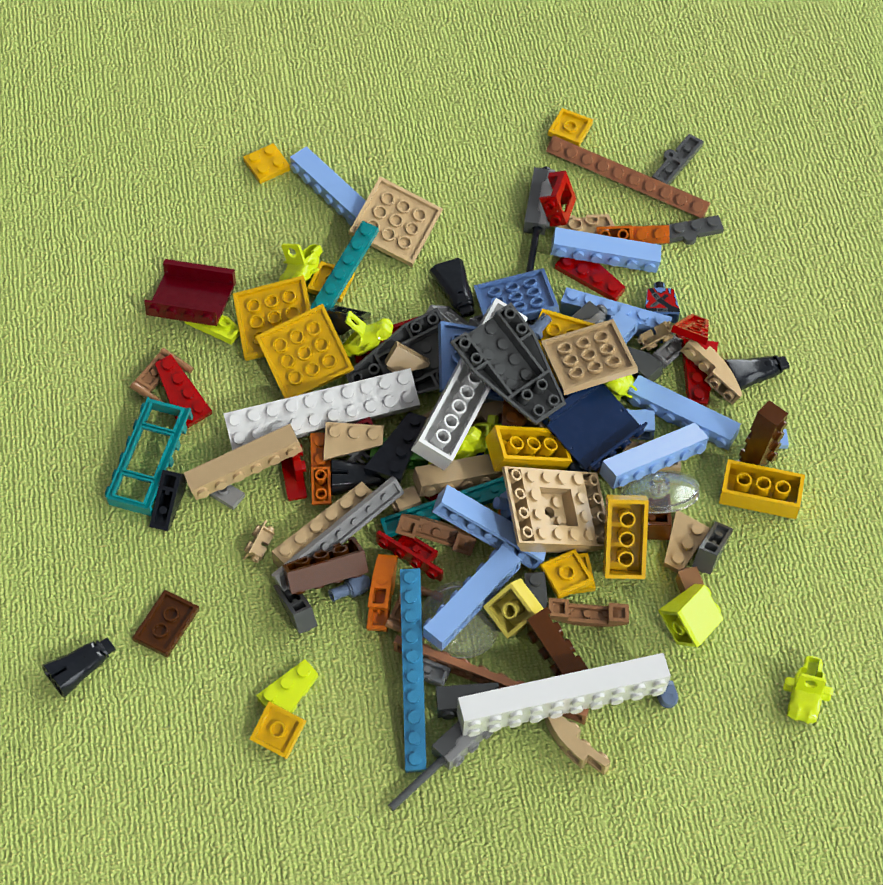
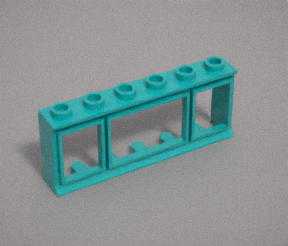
(166, 460)

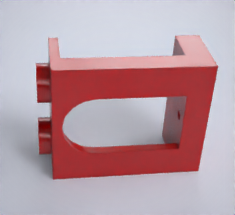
(561, 194)

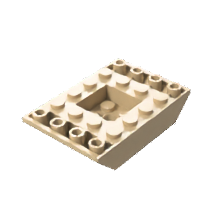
(573, 506)

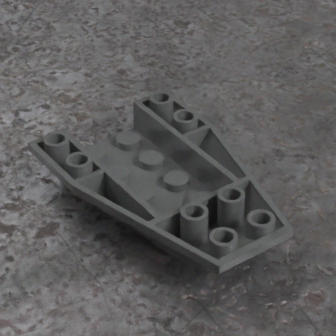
(418, 335)
(512, 364)

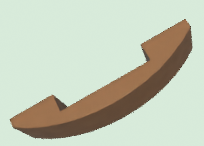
(436, 531)
(588, 615)

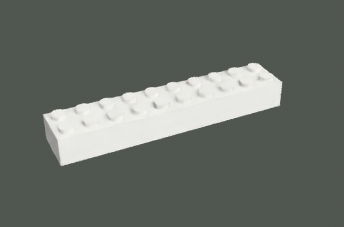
(454, 410)
(309, 412)
(562, 694)

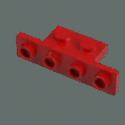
(293, 477)
(413, 551)

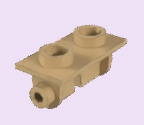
(649, 340)
(262, 535)

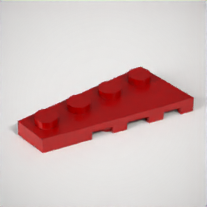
(592, 276)
(693, 328)
(696, 386)
(181, 390)

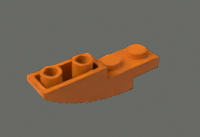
(650, 234)
(320, 472)
(381, 592)

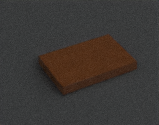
(165, 623)

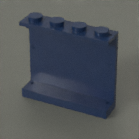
(593, 426)

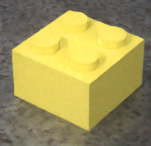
(513, 608)

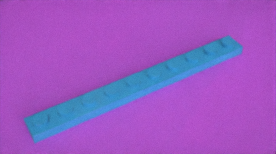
(413, 671)

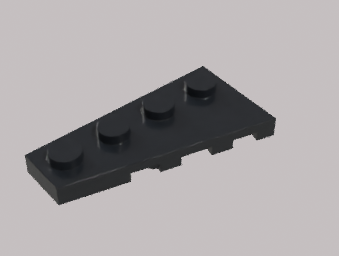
(396, 451)

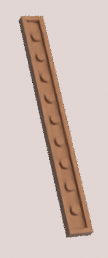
(628, 177)
(476, 673)

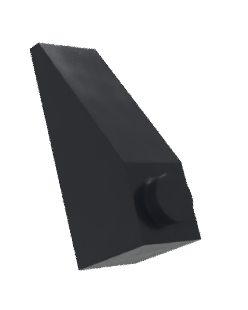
(168, 499)

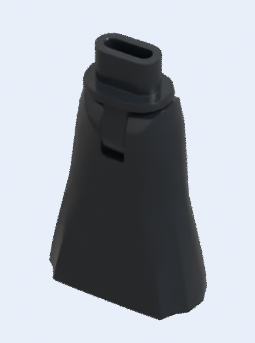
(454, 283)
(755, 370)
(348, 474)
(73, 668)

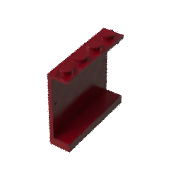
(192, 292)

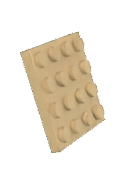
(401, 218)
(589, 357)

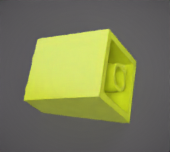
(691, 615)

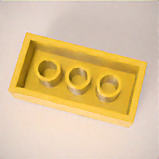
(526, 448)
(762, 489)
(625, 536)

